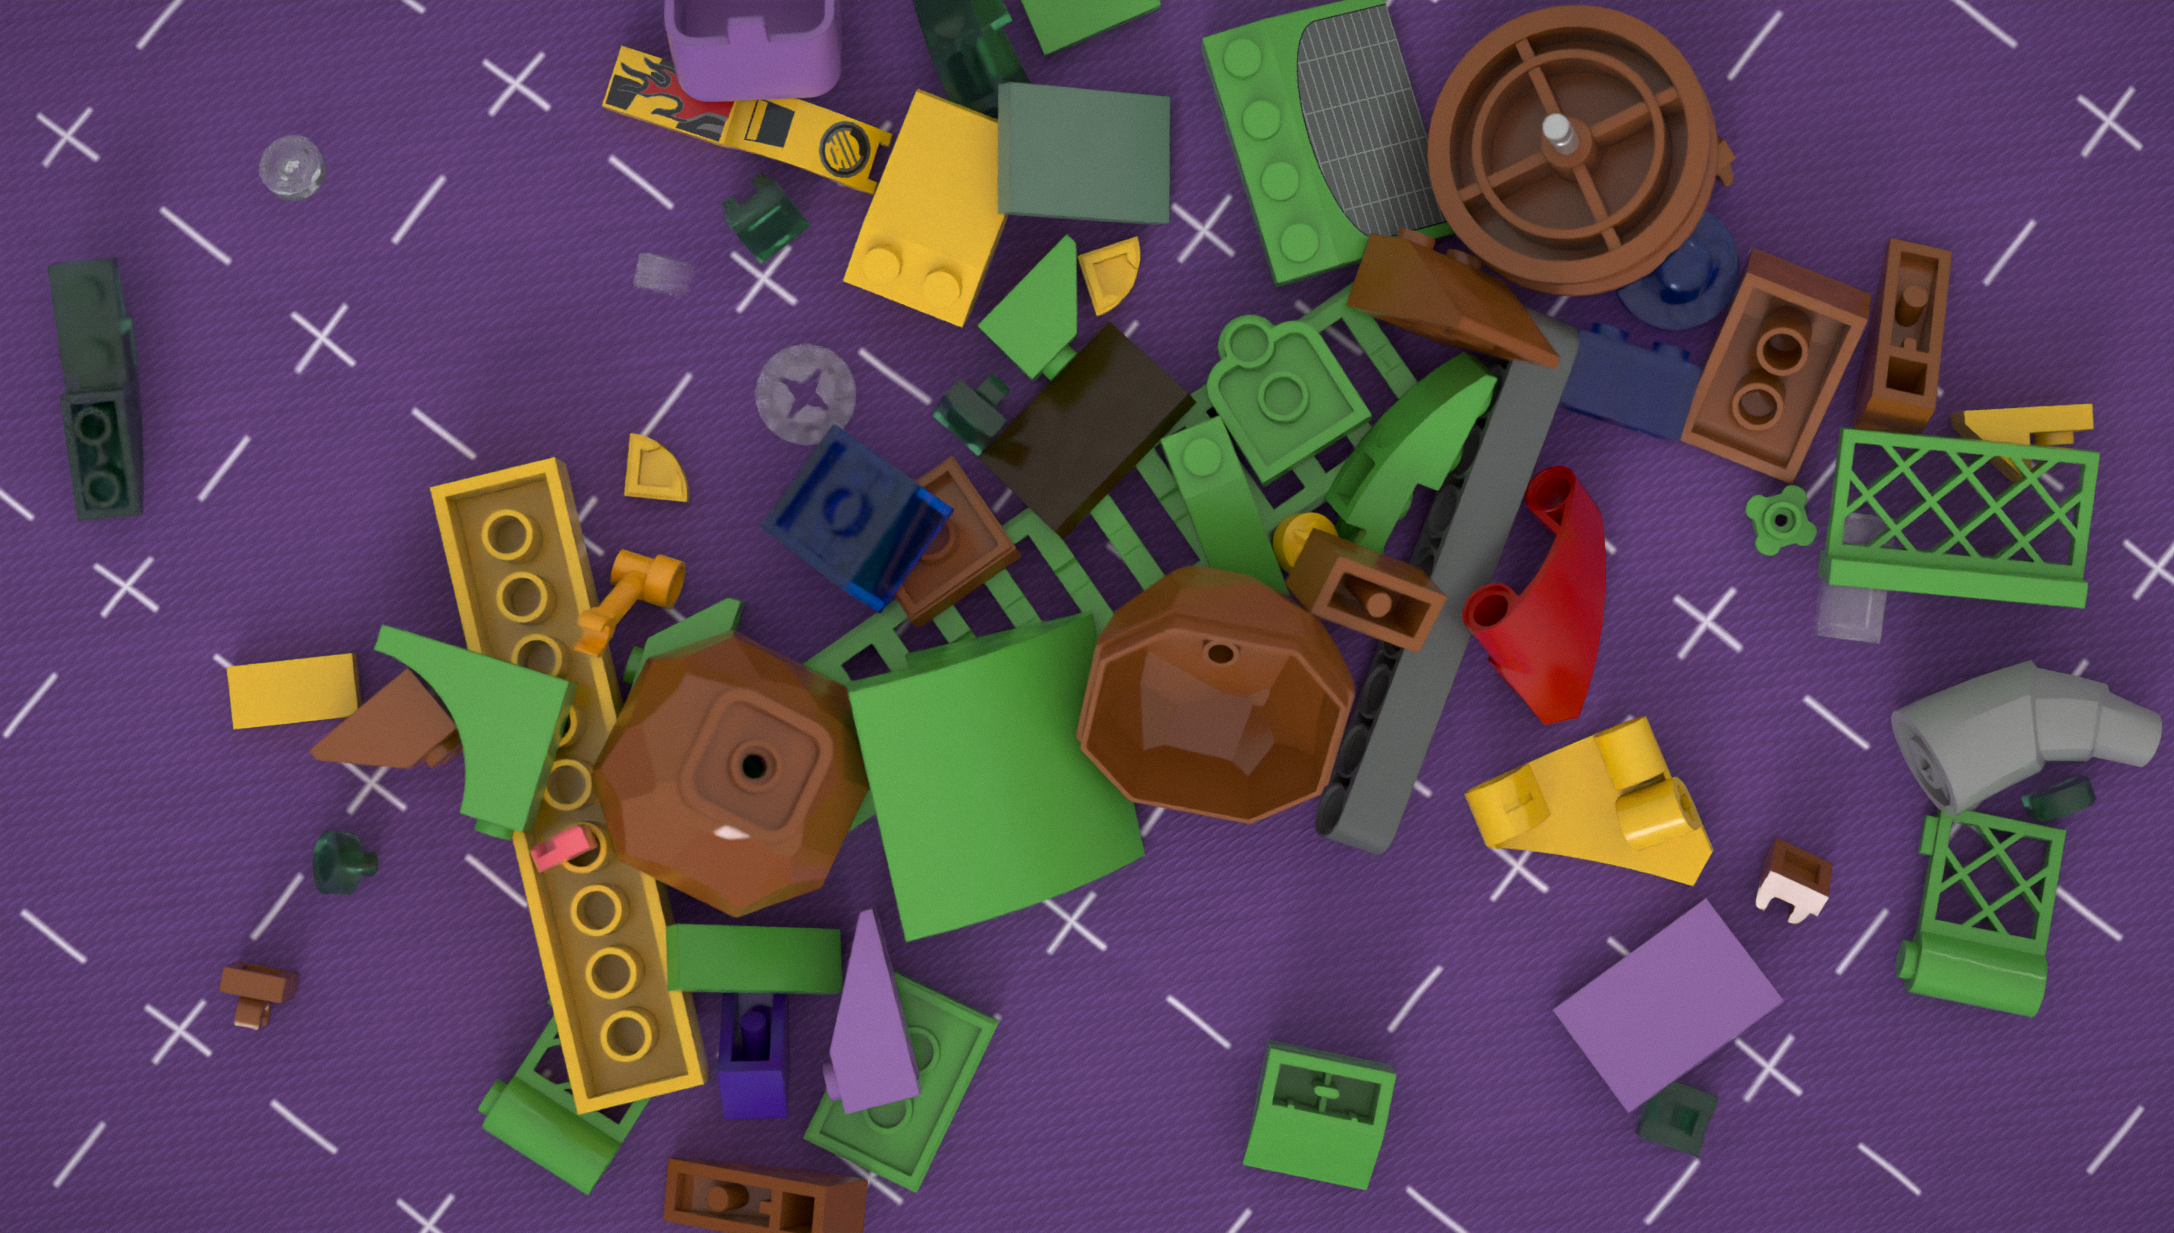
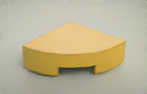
(1110, 273)
(654, 471)

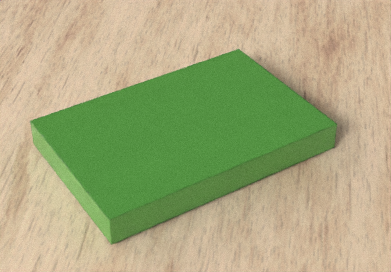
(905, 1135)

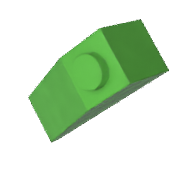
(1221, 502)

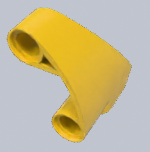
(1598, 803)

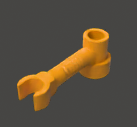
(634, 578)

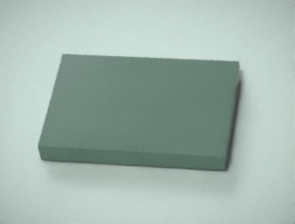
(1083, 154)

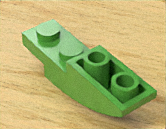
(1409, 445)

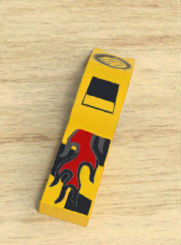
(773, 128)

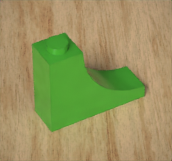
(506, 723)

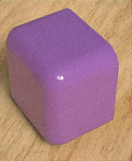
(755, 47)

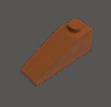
(1904, 340)
(762, 1198)

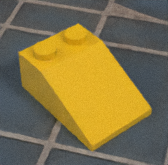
(933, 212)

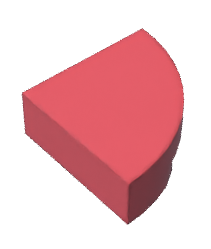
(563, 847)

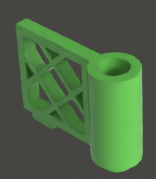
(1973, 962)
(544, 1122)

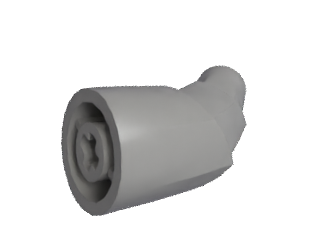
(2008, 725)

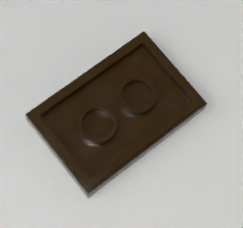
(1086, 430)

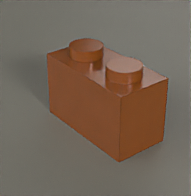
(1365, 590)

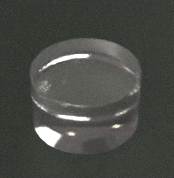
(663, 274)

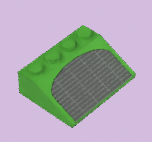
(1323, 135)

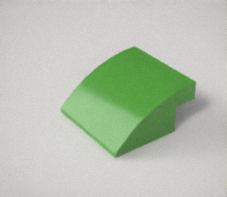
(984, 776)

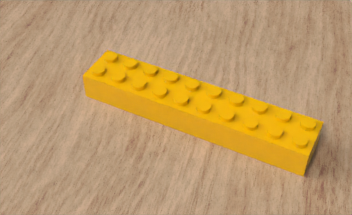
(596, 921)

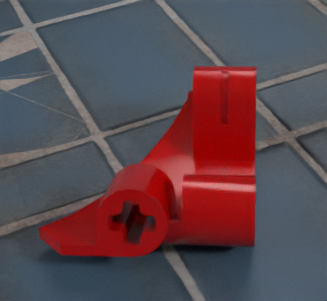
(1551, 632)

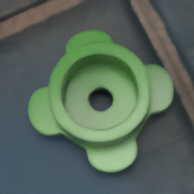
(1763, 514)

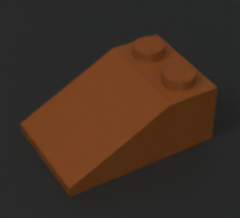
(1445, 299)
(1775, 365)

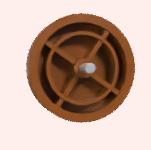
(1573, 150)

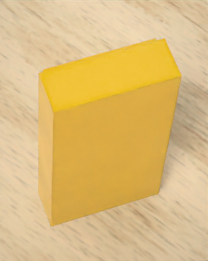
(294, 690)

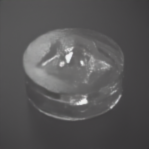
(292, 168)

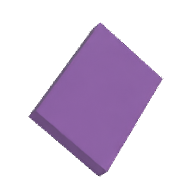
(1668, 1006)

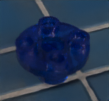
(1690, 282)

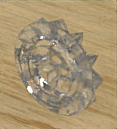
(834, 386)

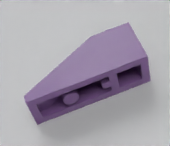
(871, 1037)

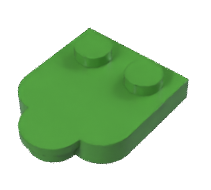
(1281, 394)

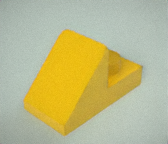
(2048, 423)

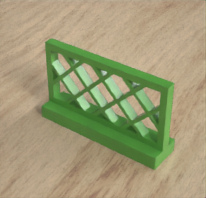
(1950, 572)

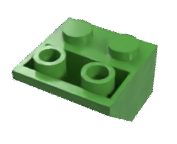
(1319, 1115)

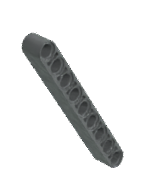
(1459, 554)

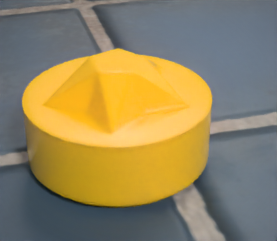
(1293, 533)

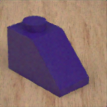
(754, 1055)

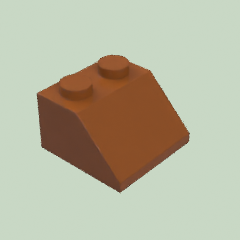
(395, 728)

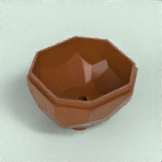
(1215, 698)
(678, 783)

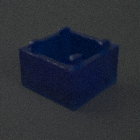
(857, 518)

